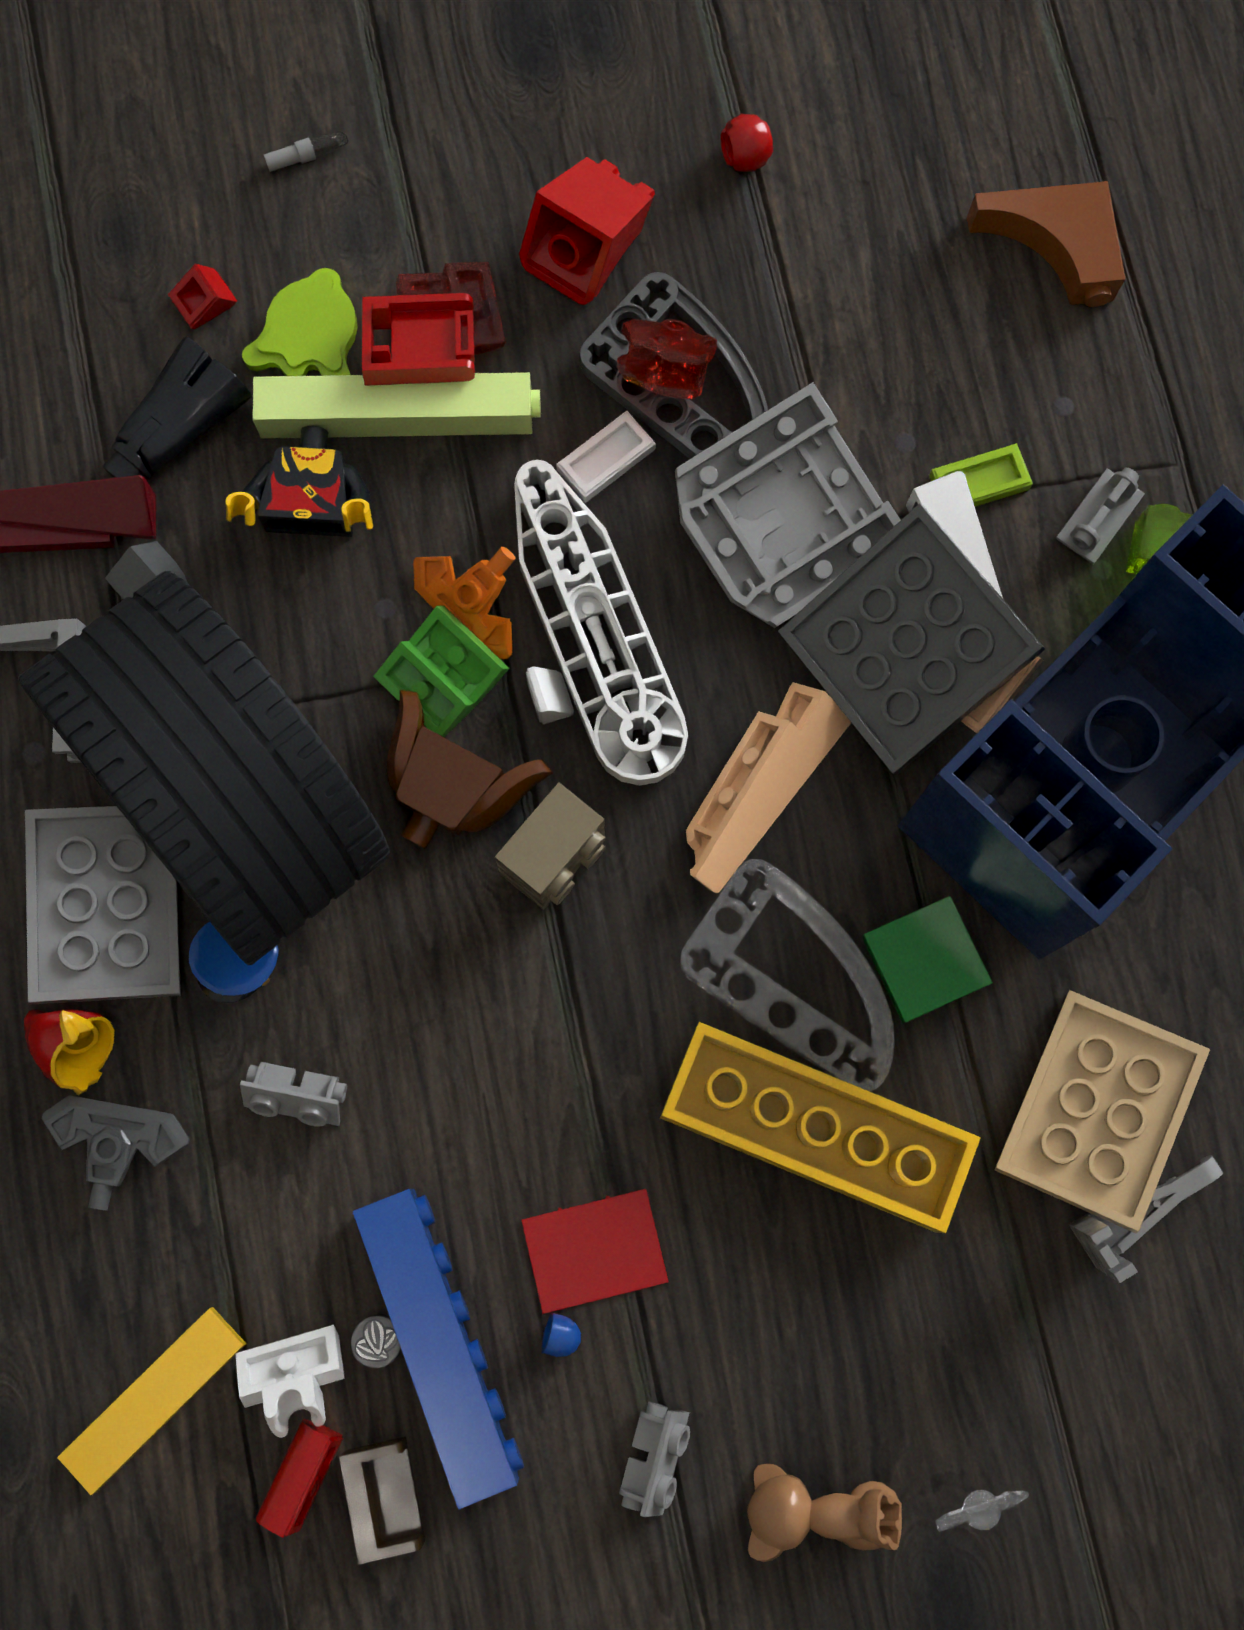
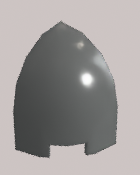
(140, 566)

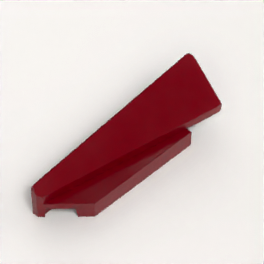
(76, 515)

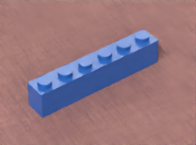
(437, 1347)

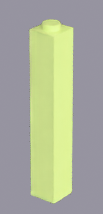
(350, 409)

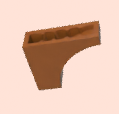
(1067, 227)

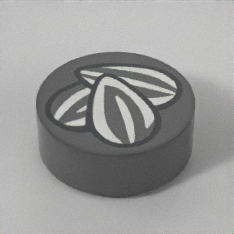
(375, 1342)

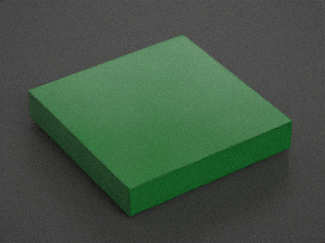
(926, 959)

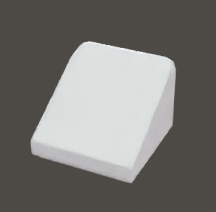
(549, 694)

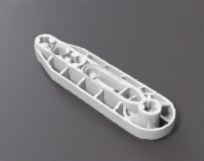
(584, 599)

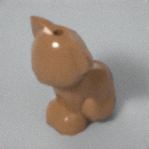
(785, 1513)

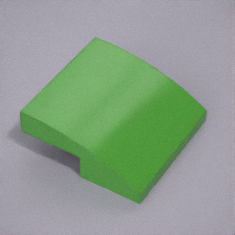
(445, 668)

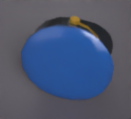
(222, 972)

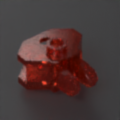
(666, 357)

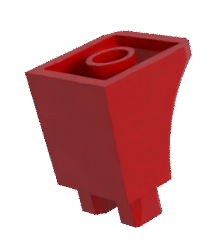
(583, 227)

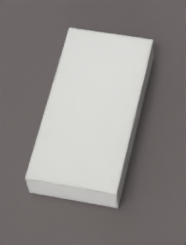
(606, 456)

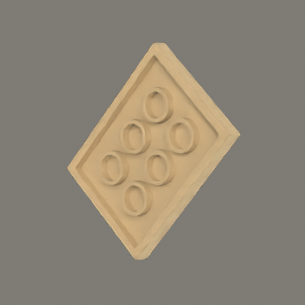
(1102, 1111)

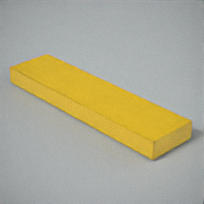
(151, 1401)

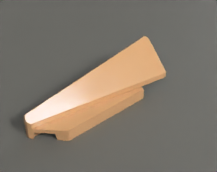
(761, 781)

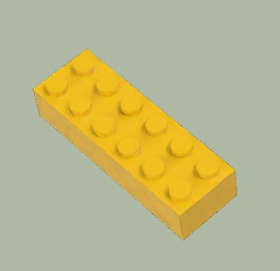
(821, 1128)

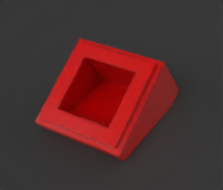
(201, 295)

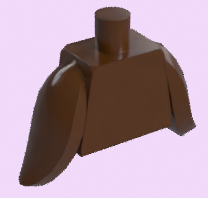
(447, 782)

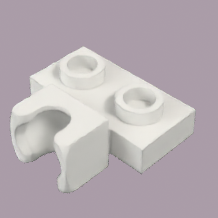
(289, 1376)

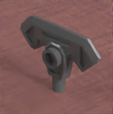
(113, 1138)

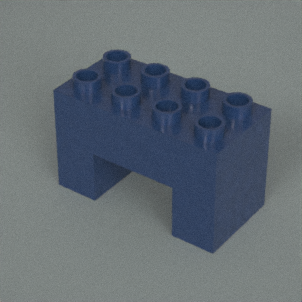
(1106, 750)

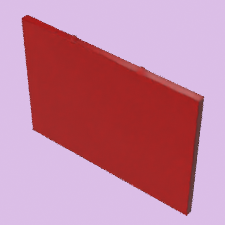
(594, 1251)

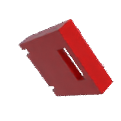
(428, 339)

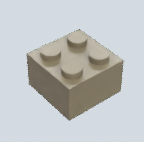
(552, 847)

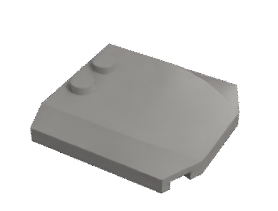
(780, 507)

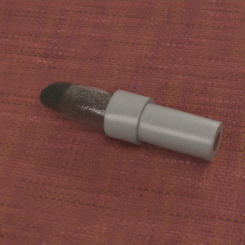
(305, 150)

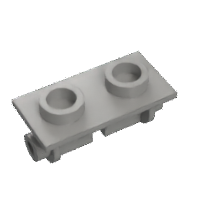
(1101, 513)
(271, 1092)
(652, 1480)

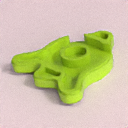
(306, 328)

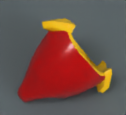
(69, 1046)

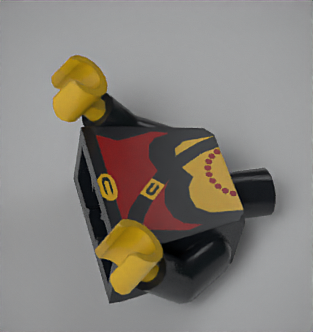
(305, 491)

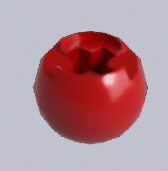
(746, 143)

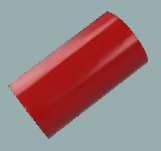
(299, 1479)

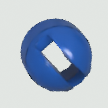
(560, 1336)

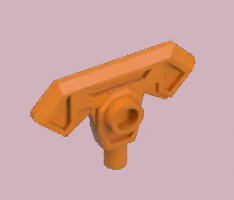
(469, 595)

